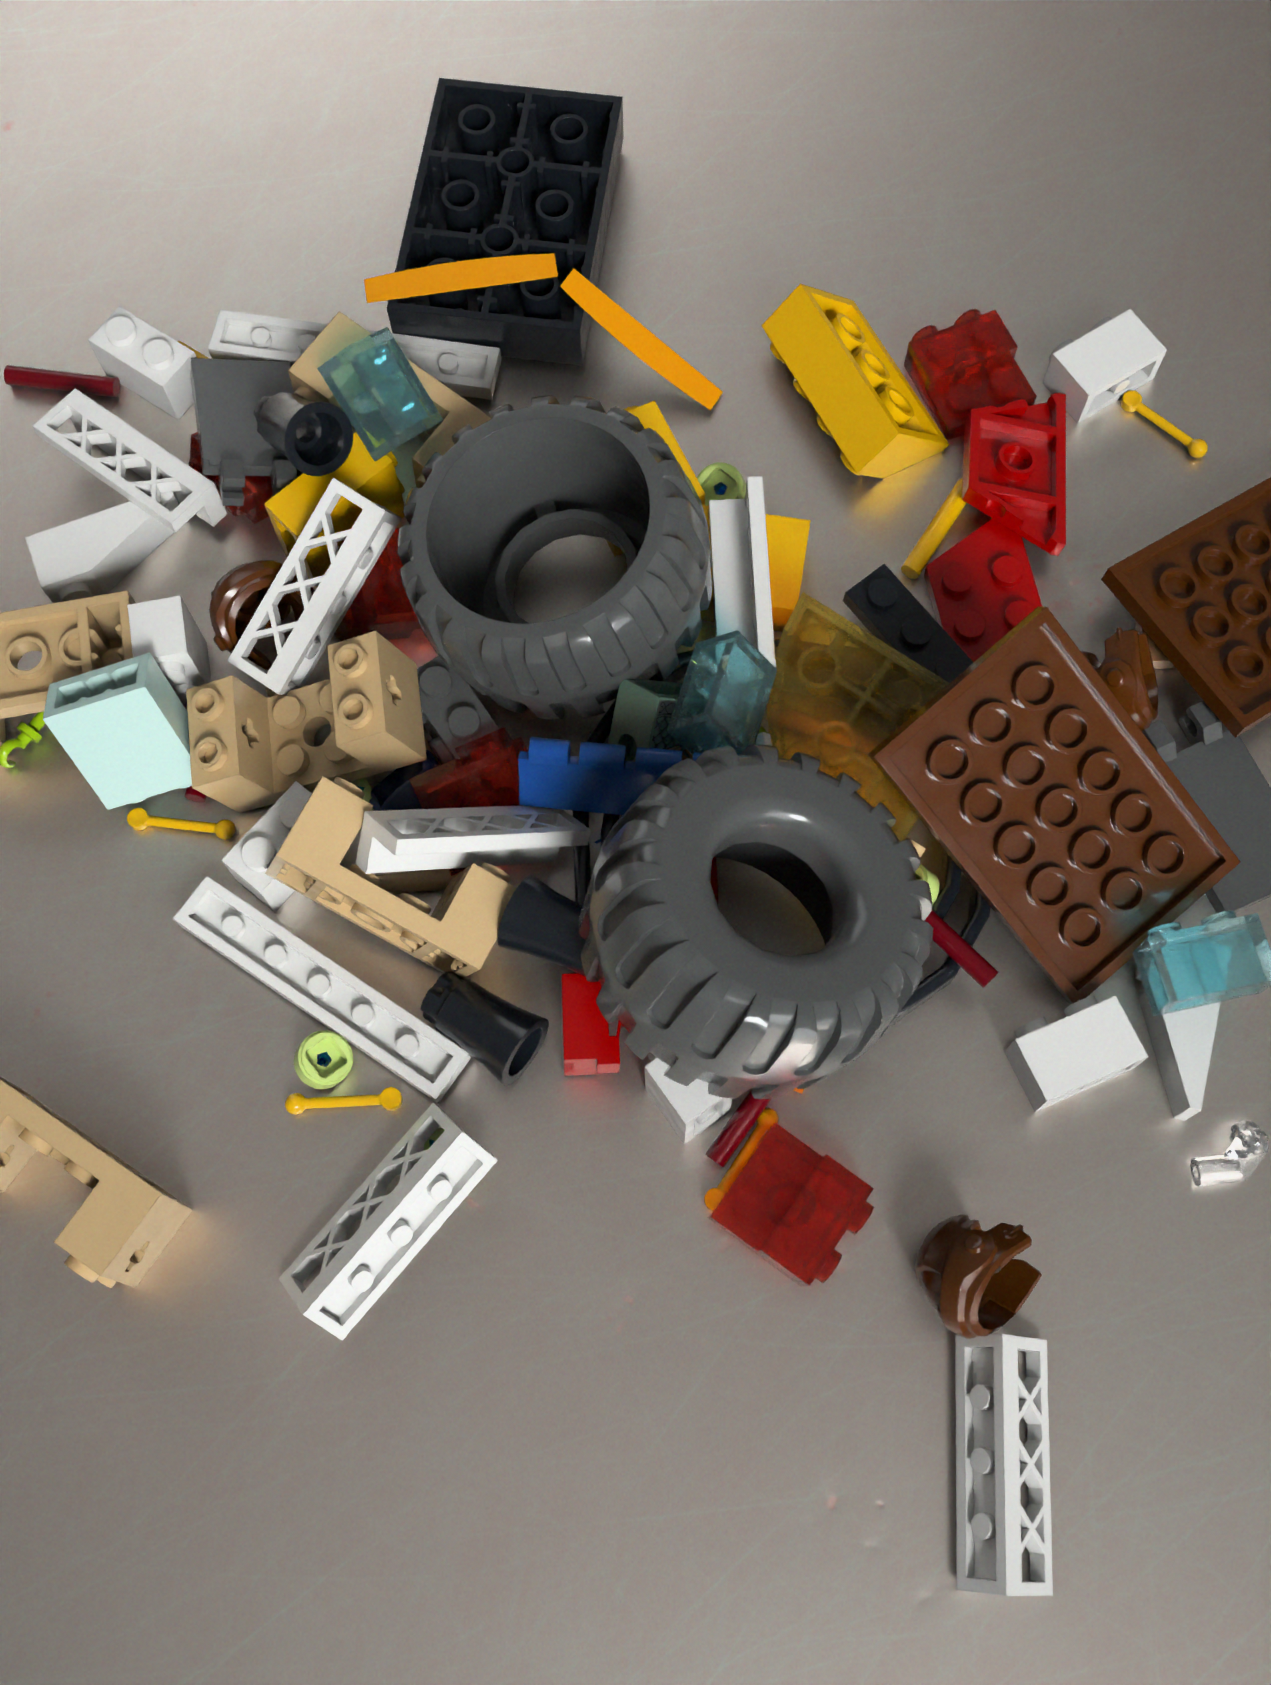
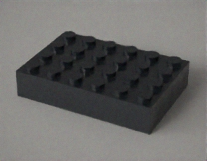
(510, 178)

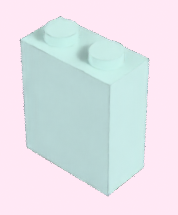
(122, 730)

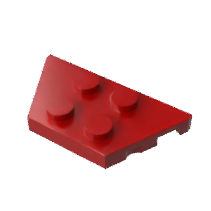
(1019, 468)
(982, 587)

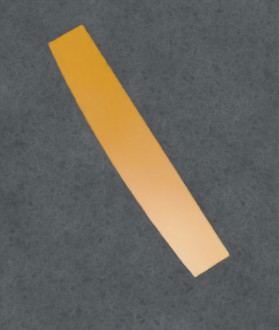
(460, 276)
(640, 340)

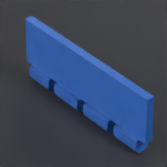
(592, 782)

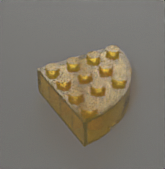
(842, 697)

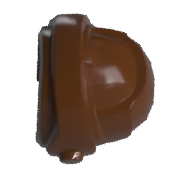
(237, 599)
(1129, 674)
(959, 1277)

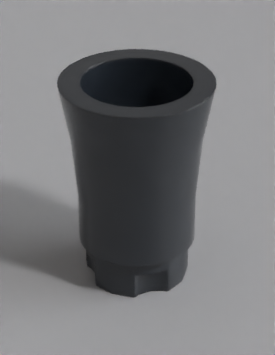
(307, 432)
(542, 925)
(485, 1025)

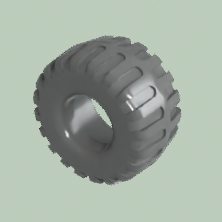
(516, 490)
(701, 989)

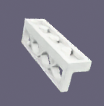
(132, 451)
(742, 568)
(331, 598)
(464, 836)
(391, 1225)
(994, 1465)

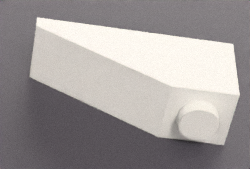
(96, 550)
(1182, 1051)

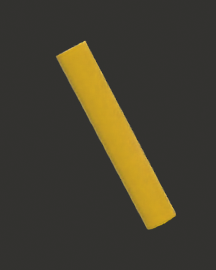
(934, 533)

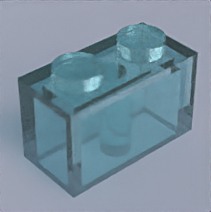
(380, 393)
(722, 695)
(1204, 963)

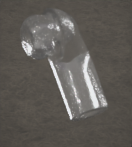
(1238, 1162)

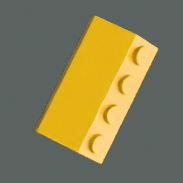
(852, 383)

